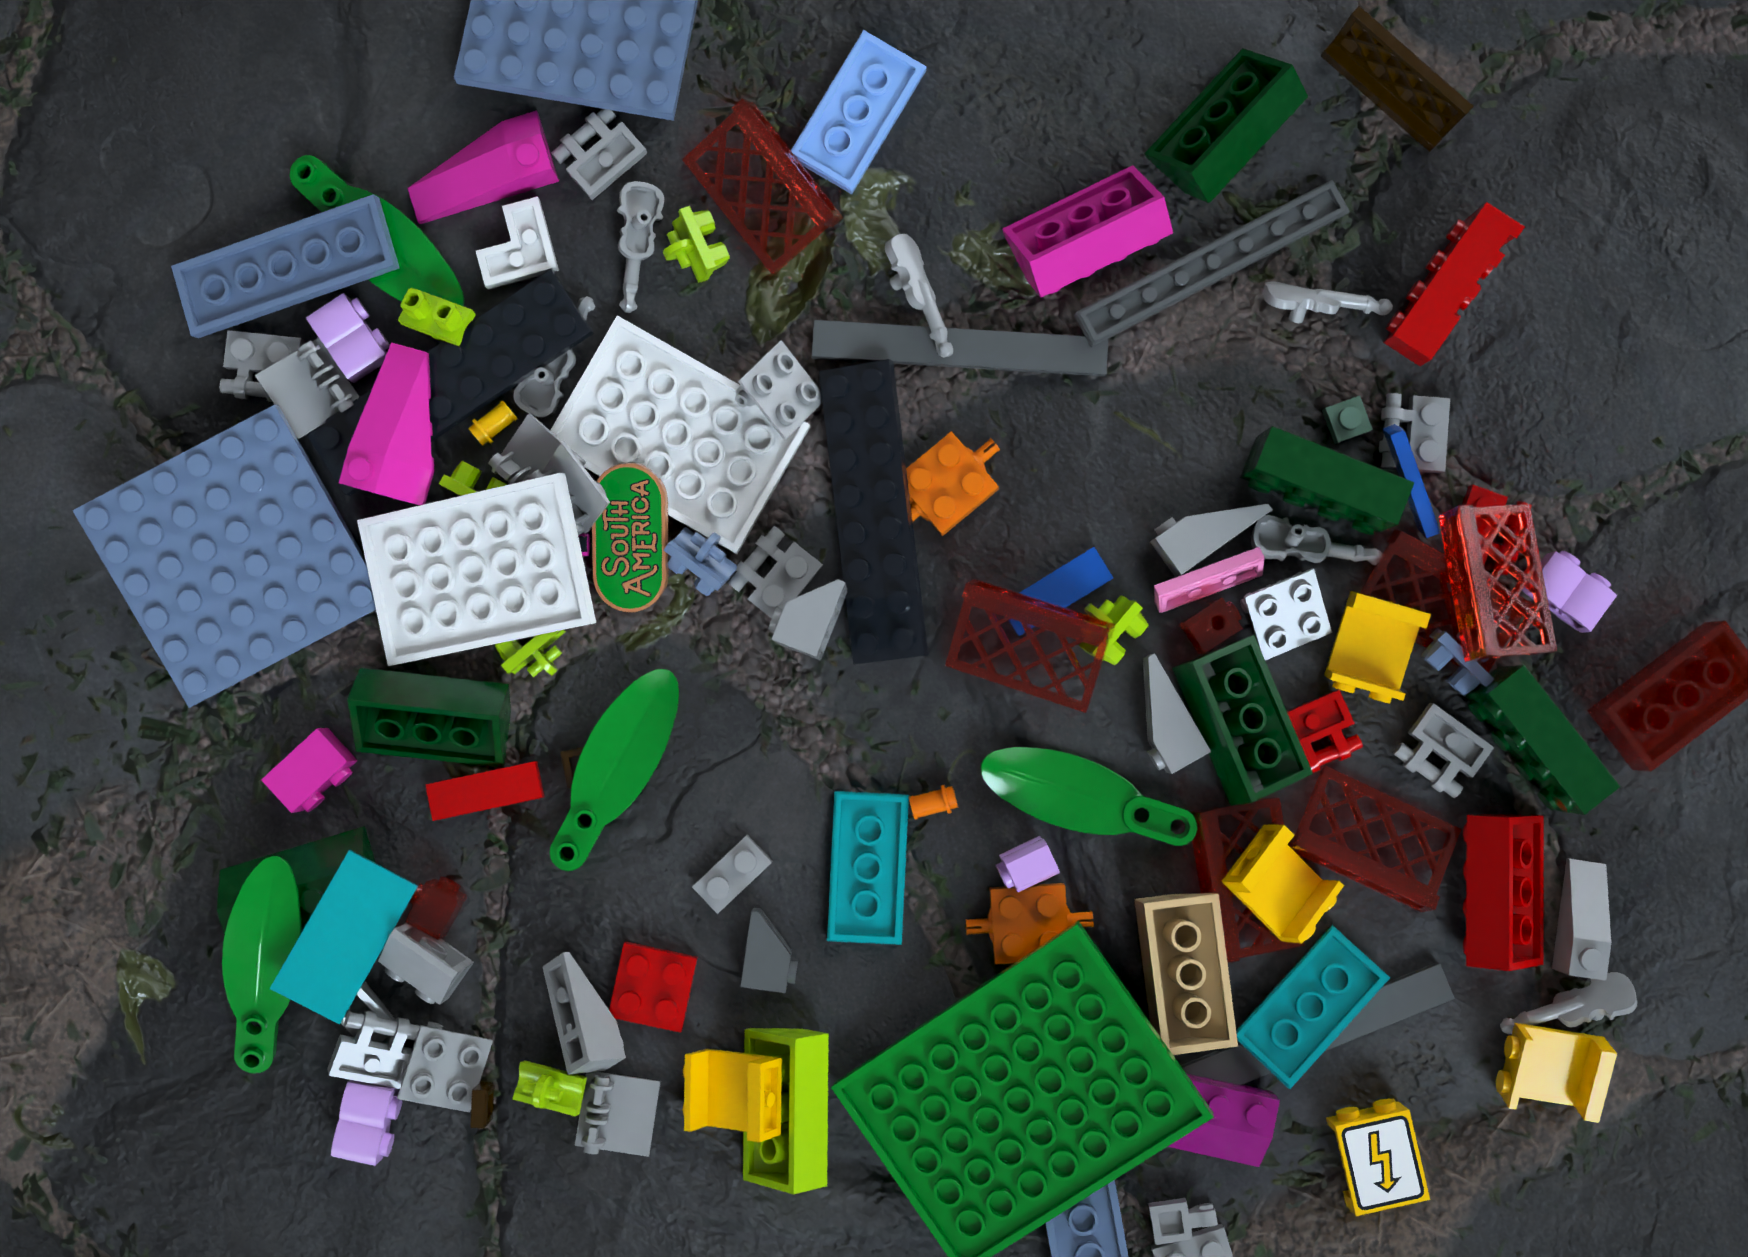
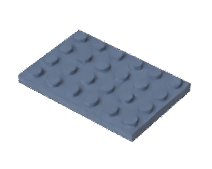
(580, 51)

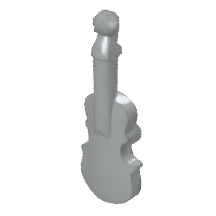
(640, 207)
(907, 261)
(1319, 300)
(541, 391)
(1281, 539)
(1573, 1007)

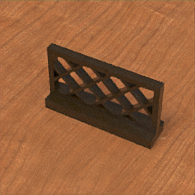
(1394, 80)

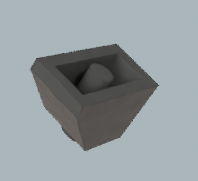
(767, 957)

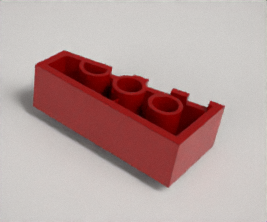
(1450, 283)

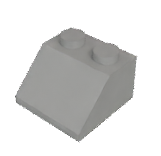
(424, 963)

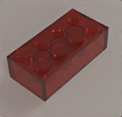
(1676, 696)

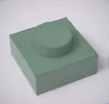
(1347, 419)

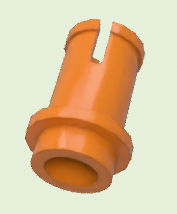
(933, 802)

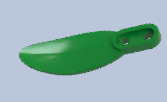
(417, 257)
(617, 762)
(1079, 795)
(255, 946)

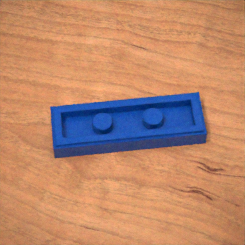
(1408, 469)
(1068, 583)

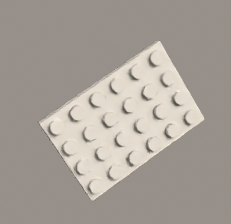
(681, 422)
(477, 570)

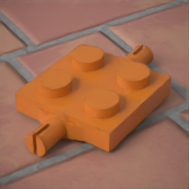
(950, 482)
(1025, 919)

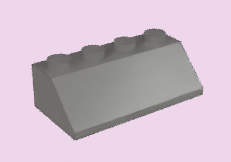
(809, 619)

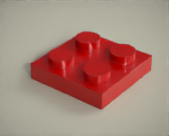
(653, 986)

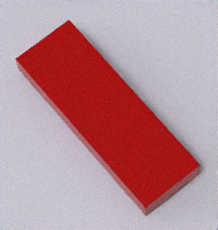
(484, 790)

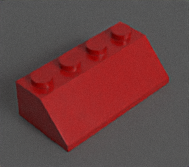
(1504, 891)

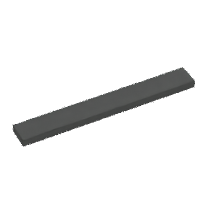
(1211, 263)
(970, 348)
(1392, 1003)

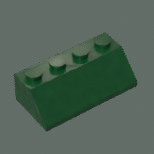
(1227, 124)
(430, 717)
(1242, 721)
(312, 867)

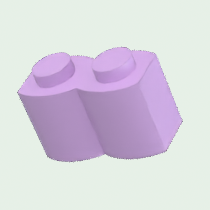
(349, 337)
(1573, 593)
(1027, 864)
(365, 1122)

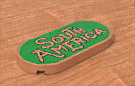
(631, 539)

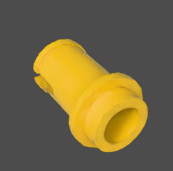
(492, 423)

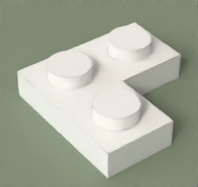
(527, 253)

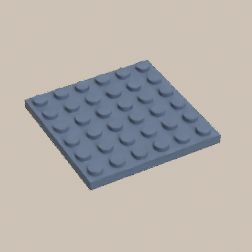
(230, 555)

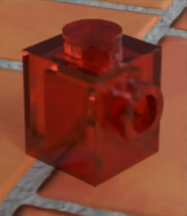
(1212, 625)
(436, 906)

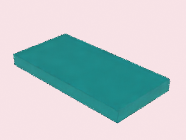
(868, 867)
(344, 937)
(1310, 1006)

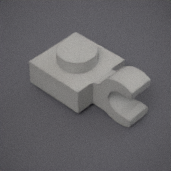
(1173, 1220)

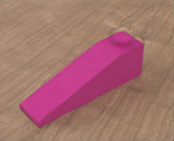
(493, 167)
(394, 432)

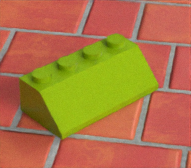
(798, 1156)

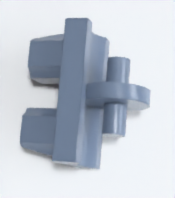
(702, 558)
(1444, 649)

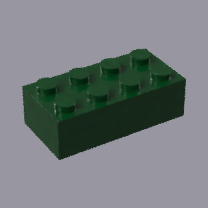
(1326, 481)
(1541, 741)

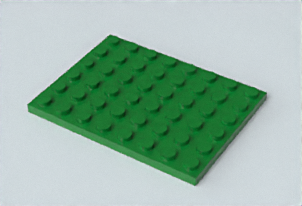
(1022, 1098)

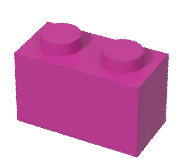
(310, 771)

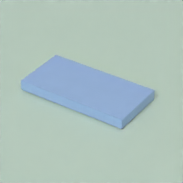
(858, 111)

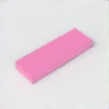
(1209, 580)

